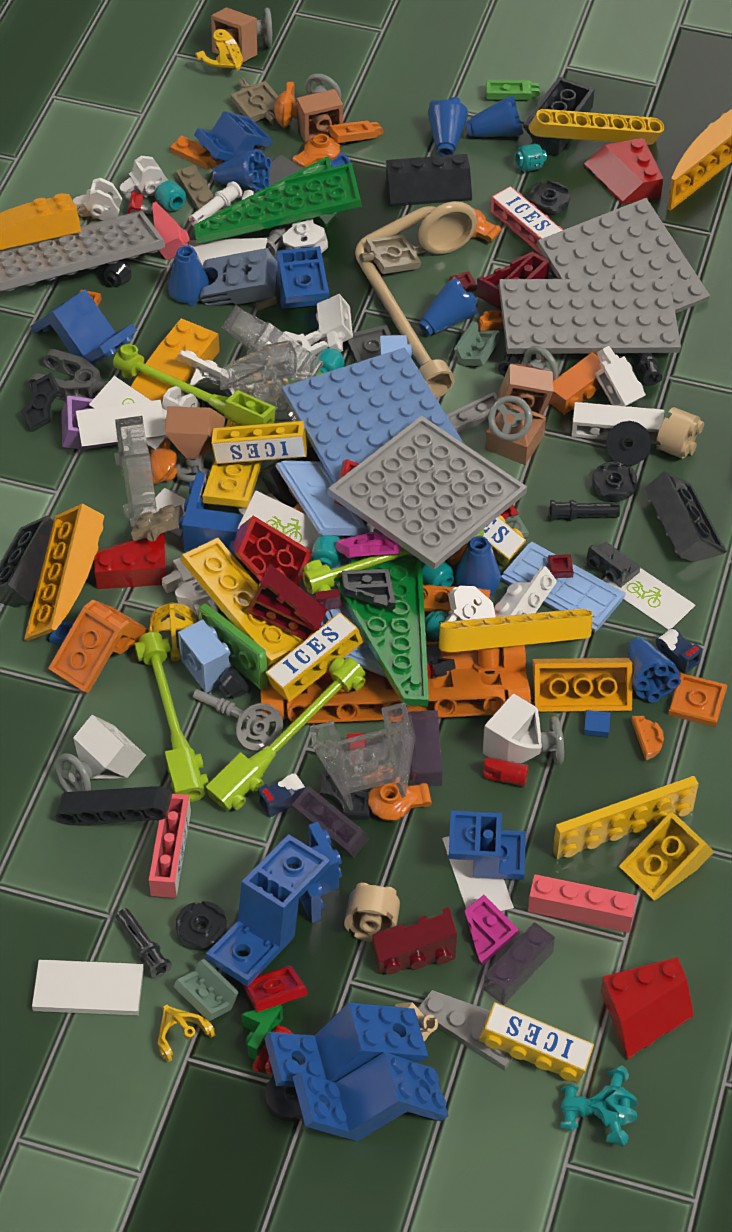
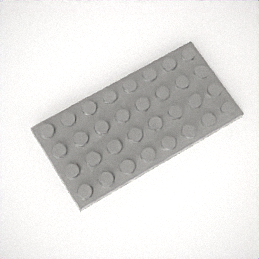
(95, 245)
(589, 315)

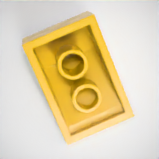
(666, 857)

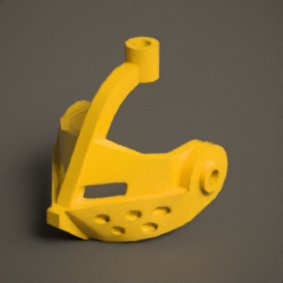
(225, 45)
(172, 623)
(172, 1016)

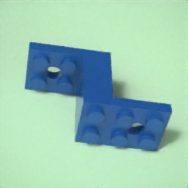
(301, 277)
(84, 328)
(204, 525)
(267, 909)
(346, 1043)
(370, 1097)

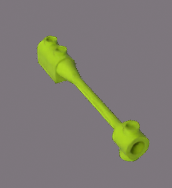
(238, 407)
(321, 577)
(181, 761)
(245, 774)

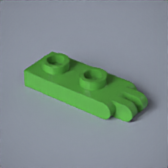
(519, 88)

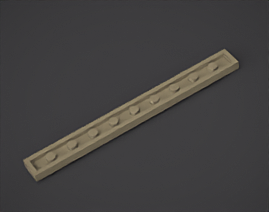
(200, 195)

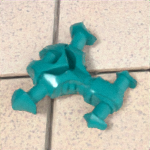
(610, 1106)

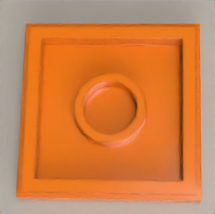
(698, 700)

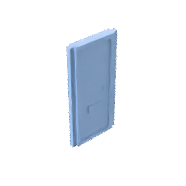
(310, 486)
(579, 592)

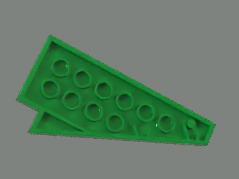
(299, 197)
(396, 634)

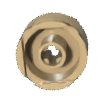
(679, 433)
(371, 910)

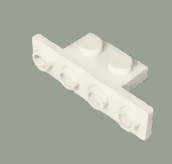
(203, 369)
(526, 597)

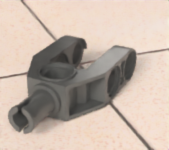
(86, 377)

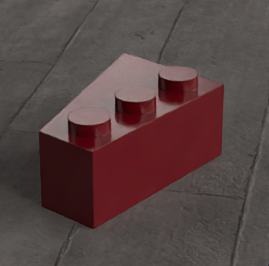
(526, 267)
(286, 605)
(416, 945)

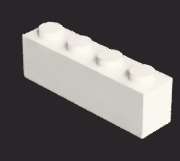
(597, 420)

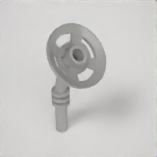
(253, 722)

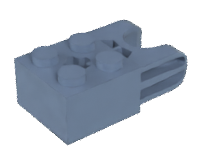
(240, 278)

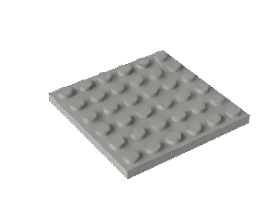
(624, 246)
(427, 491)

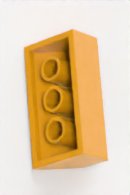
(582, 684)

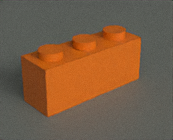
(576, 384)

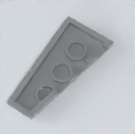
(463, 1023)

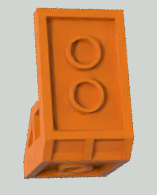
(91, 641)

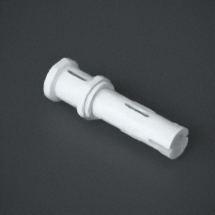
(221, 200)

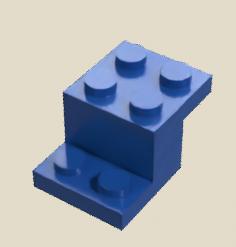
(232, 136)
(493, 850)
(329, 880)

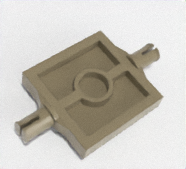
(255, 101)
(392, 254)
(152, 525)

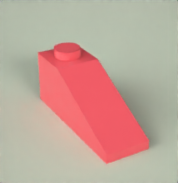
(170, 231)

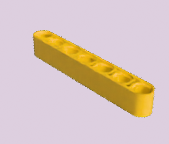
(595, 126)
(515, 630)

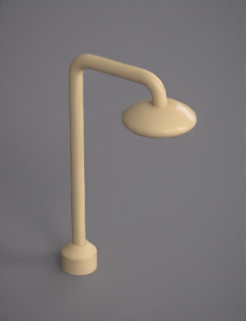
(441, 232)

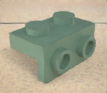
(476, 345)
(207, 990)

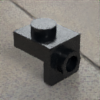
(438, 665)

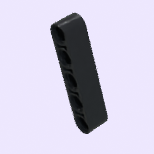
(114, 805)

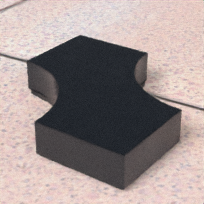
(38, 410)
(359, 799)

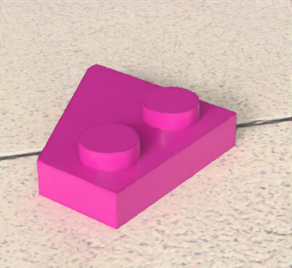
(367, 545)
(489, 928)

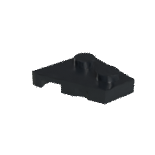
(369, 586)

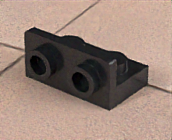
(612, 564)

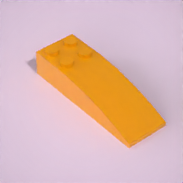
(702, 160)
(39, 221)
(182, 337)
(64, 568)

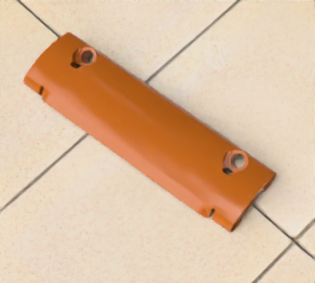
(459, 693)

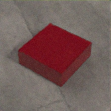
(466, 280)
(560, 566)
(329, 599)

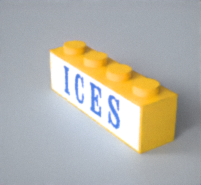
(259, 442)
(503, 540)
(314, 657)
(536, 1042)

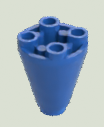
(497, 120)
(447, 123)
(248, 170)
(187, 277)
(448, 308)
(478, 566)
(651, 671)

